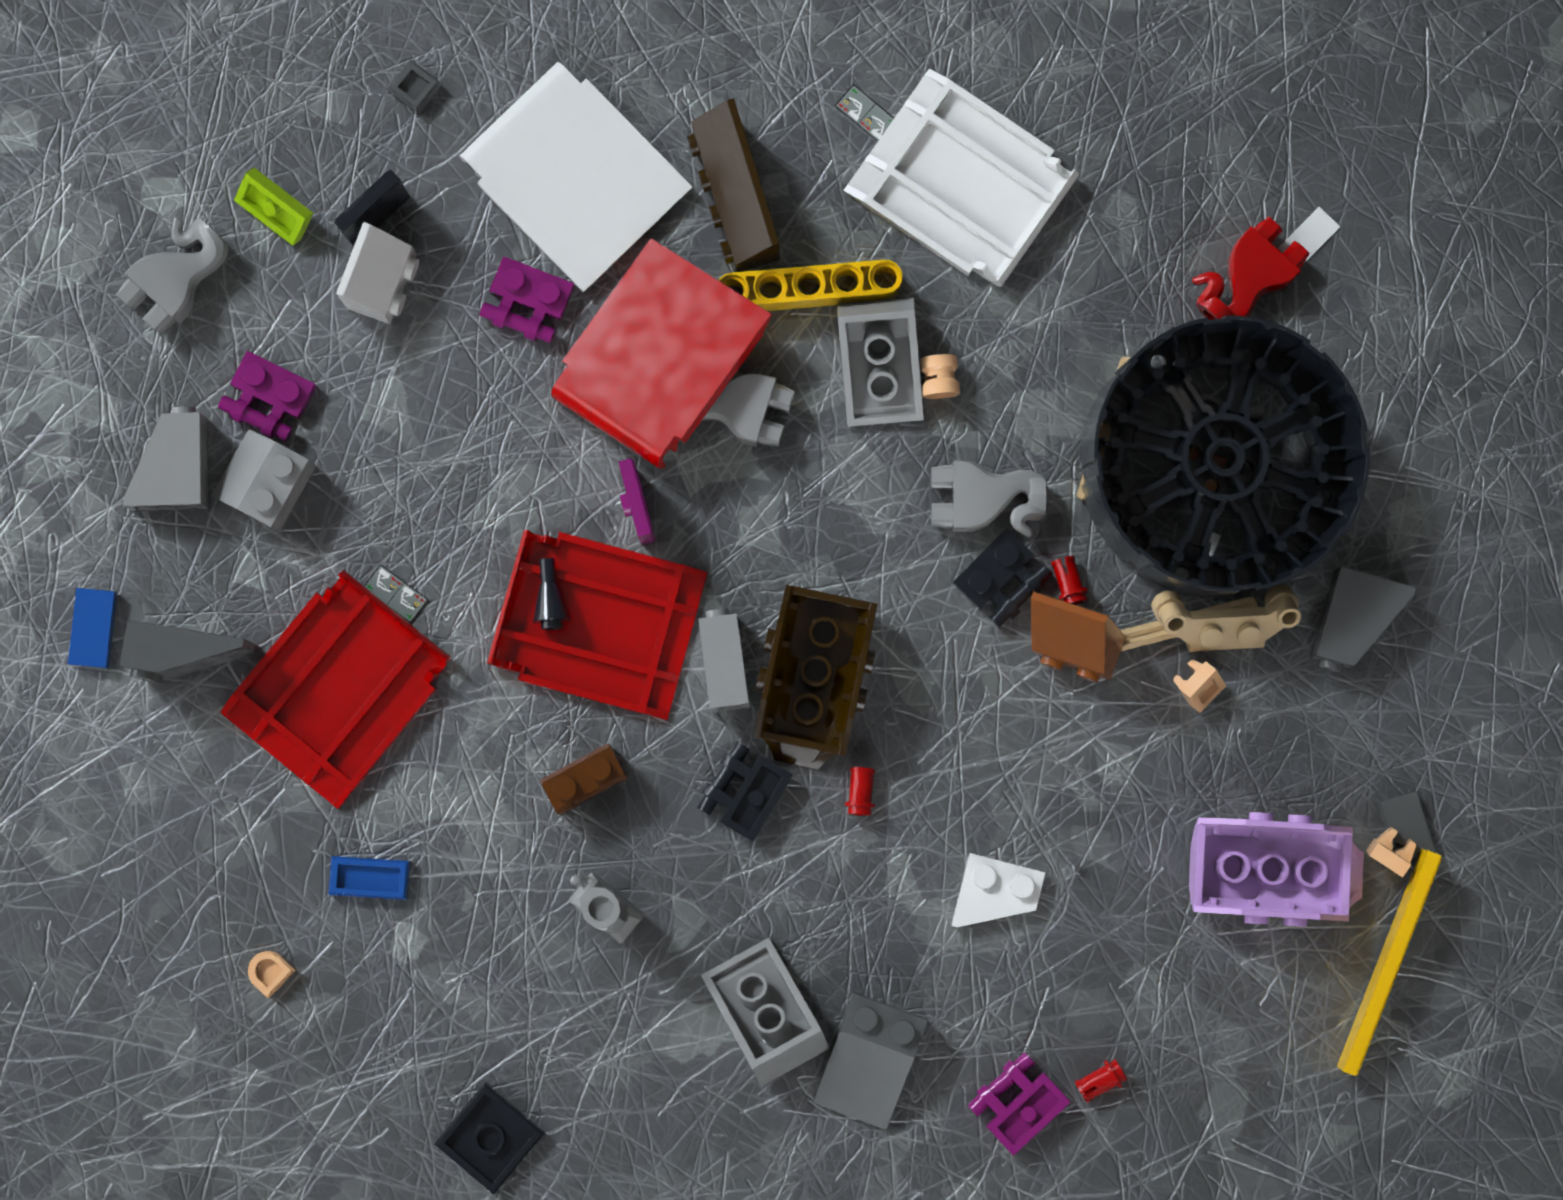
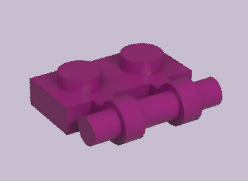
(531, 289)
(273, 386)
(1026, 1112)

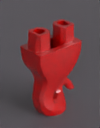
(1253, 271)

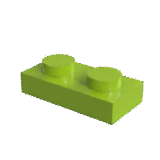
(273, 206)

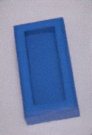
(92, 628)
(369, 878)

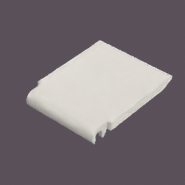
(574, 175)
(962, 179)

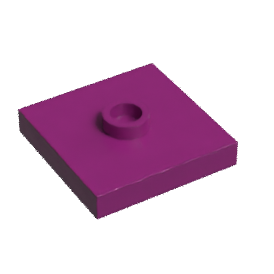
(634, 502)

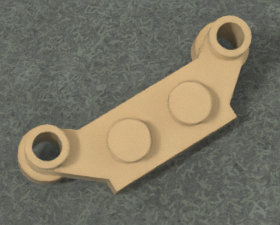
(1228, 627)

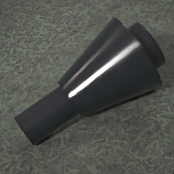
(550, 603)

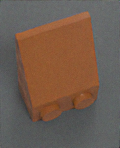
(1074, 638)

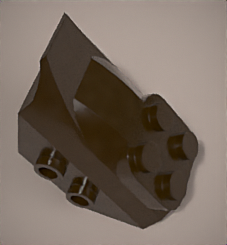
(814, 675)

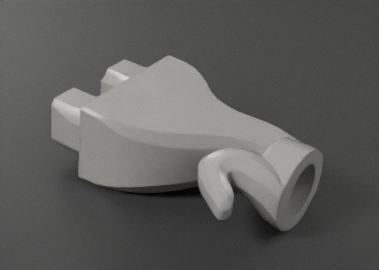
(173, 276)
(745, 408)
(982, 496)
(604, 907)

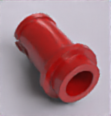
(1069, 583)
(860, 791)
(1101, 1080)

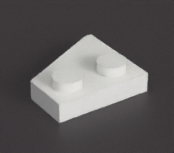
(995, 891)

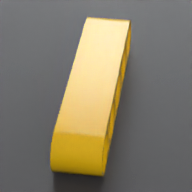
(825, 276)

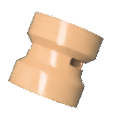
(939, 376)

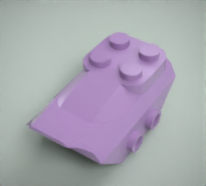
(1274, 869)

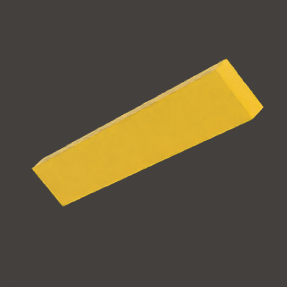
(1389, 962)

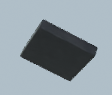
(372, 206)
(489, 1138)

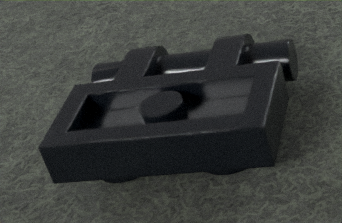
(993, 569)
(755, 797)

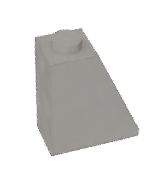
(173, 465)
(723, 661)

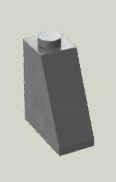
(1355, 616)

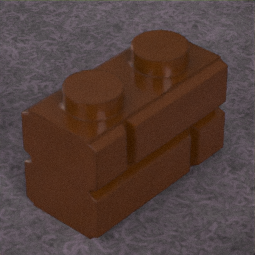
(583, 779)

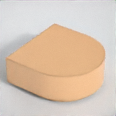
(269, 971)

